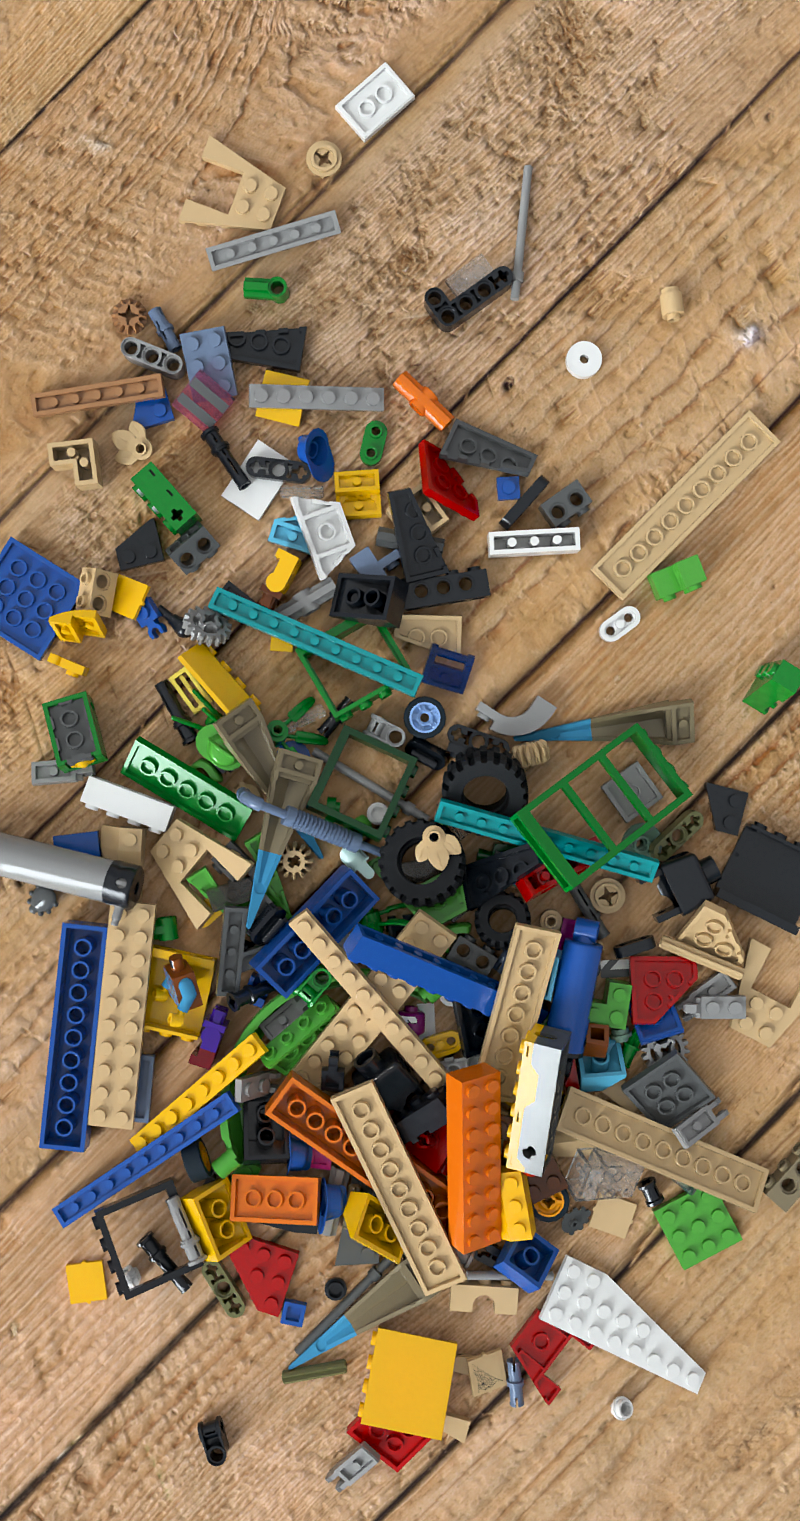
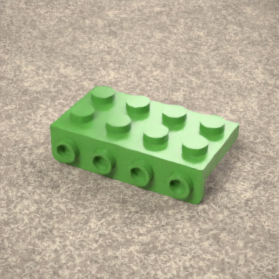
(299, 1035)

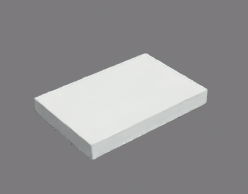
(375, 102)
(260, 493)

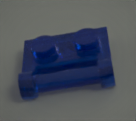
(444, 675)

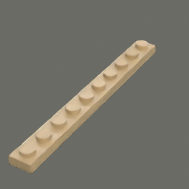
(369, 998)

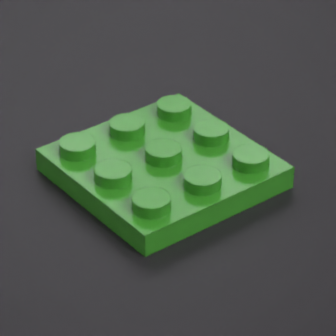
(696, 1226)

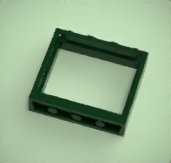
(393, 808)

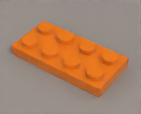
(275, 1199)

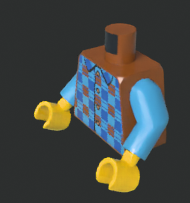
(182, 988)

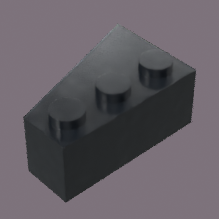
(421, 1115)

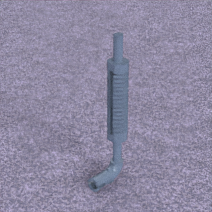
(309, 824)

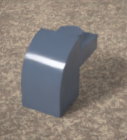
(366, 563)

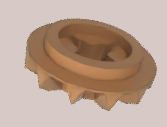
(136, 323)

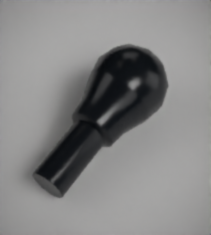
(174, 621)

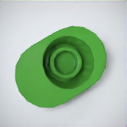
(212, 748)

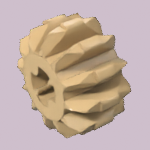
(531, 752)
(296, 868)

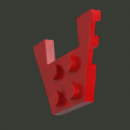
(537, 1348)

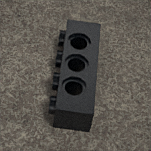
(478, 590)

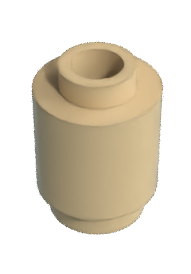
(671, 304)

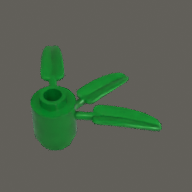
(300, 736)
(373, 919)

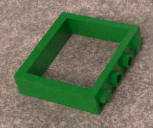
(341, 631)

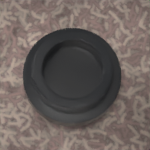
(335, 1288)

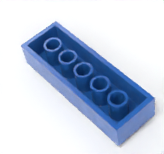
(338, 907)

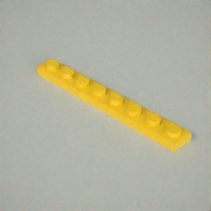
(202, 1090)

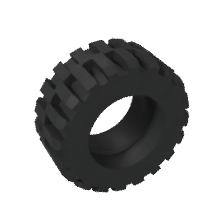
(487, 763)
(401, 887)

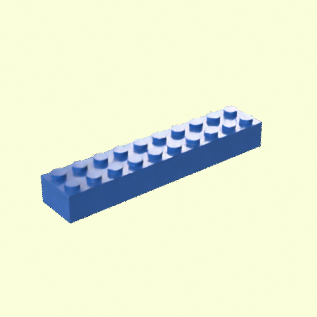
(73, 1036)

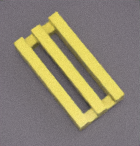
(195, 710)

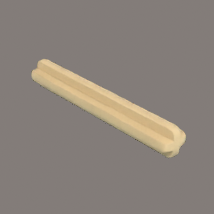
(702, 957)

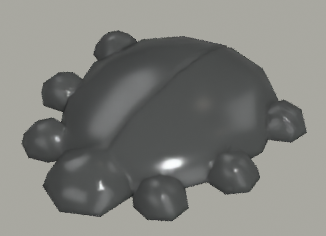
(42, 900)
(574, 1220)

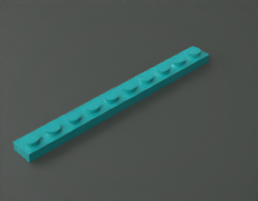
(316, 642)
(571, 846)

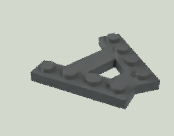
(232, 956)

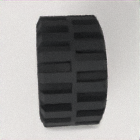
(498, 902)

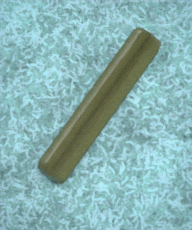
(314, 1371)

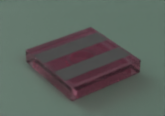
(203, 401)

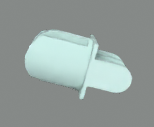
(357, 861)

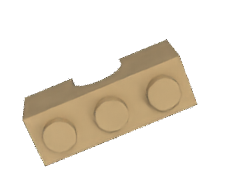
(501, 1291)

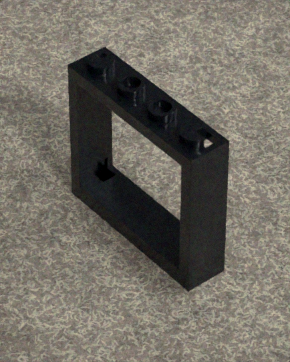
(107, 1244)

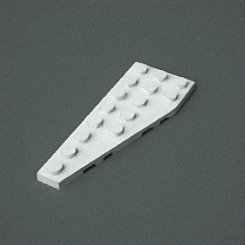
(601, 1313)

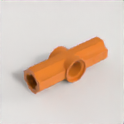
(423, 401)

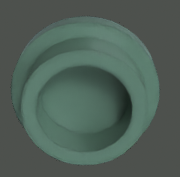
(620, 1035)

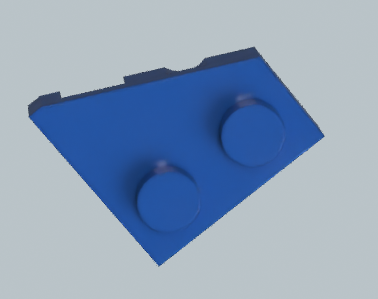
(154, 412)

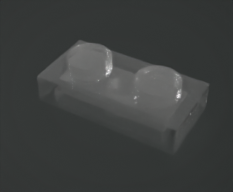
(468, 275)

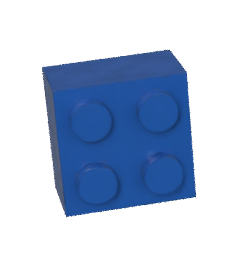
(526, 1262)

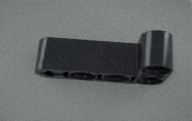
(470, 296)

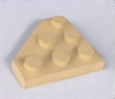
(712, 933)

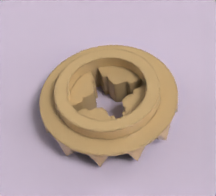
(322, 149)
(616, 900)

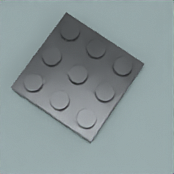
(668, 1090)

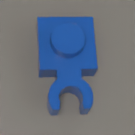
(149, 617)

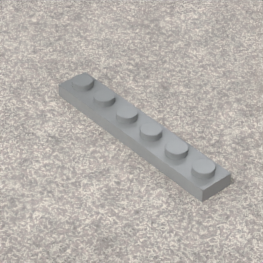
(273, 240)
(316, 397)

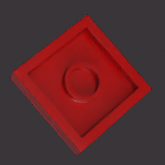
(431, 1149)

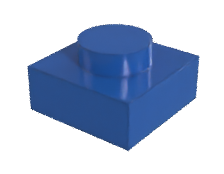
(508, 488)
(293, 1312)

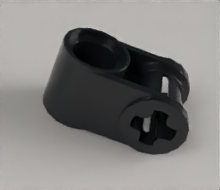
(213, 1436)

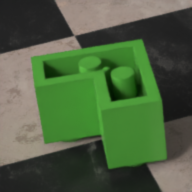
(679, 577)
(614, 1006)

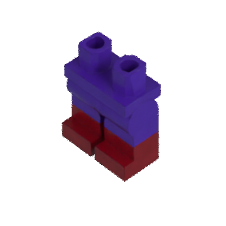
(211, 1037)

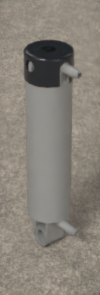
(72, 872)

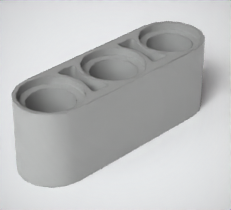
(143, 353)

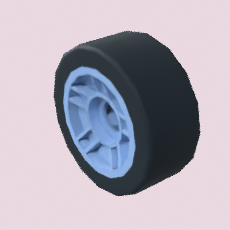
(436, 717)

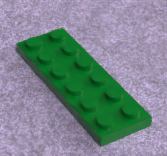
(186, 788)

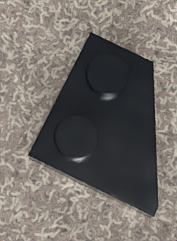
(141, 548)
(726, 807)

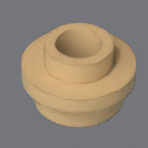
(551, 913)

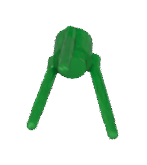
(212, 717)

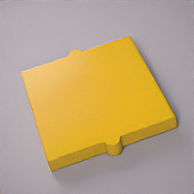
(129, 597)
(86, 1281)

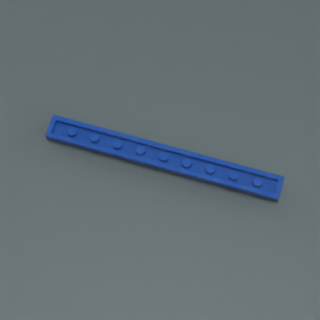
(146, 1159)

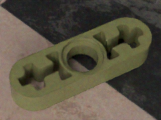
(666, 836)
(221, 1296)

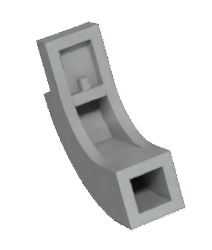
(531, 720)

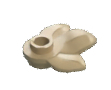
(129, 442)
(438, 850)

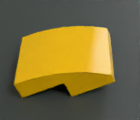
(286, 416)
(358, 493)
(76, 624)

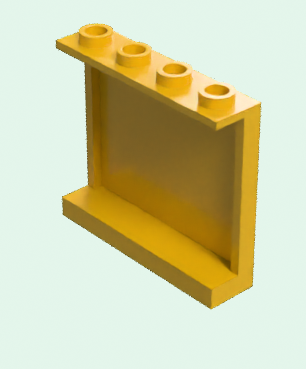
(158, 1012)
(408, 1383)

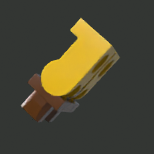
(280, 580)

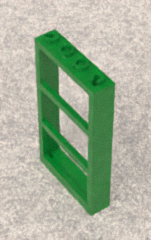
(547, 850)

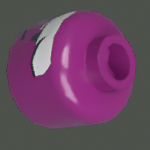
(414, 1018)

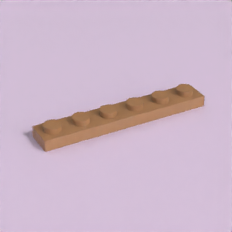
(98, 395)

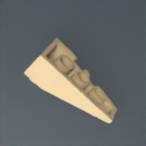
(124, 844)

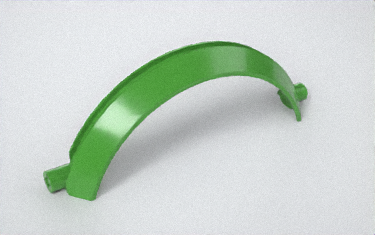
(233, 1127)

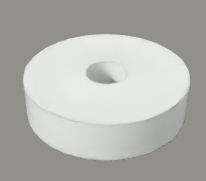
(590, 352)

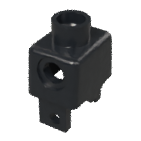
(685, 883)
(391, 1076)

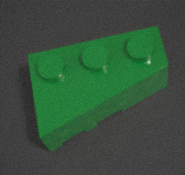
(773, 682)

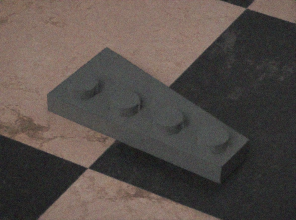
(481, 449)
(350, 1251)

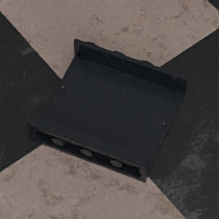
(763, 877)

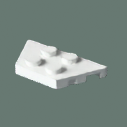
(324, 532)

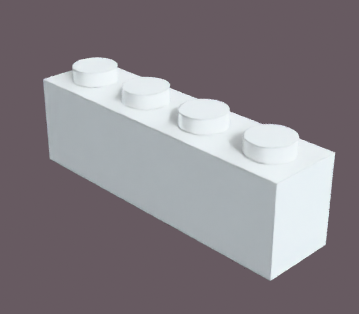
(533, 542)
(128, 803)

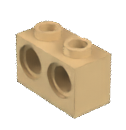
(97, 595)

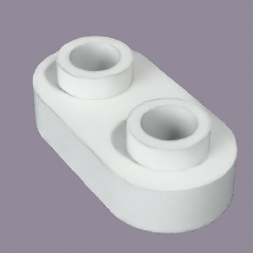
(619, 624)

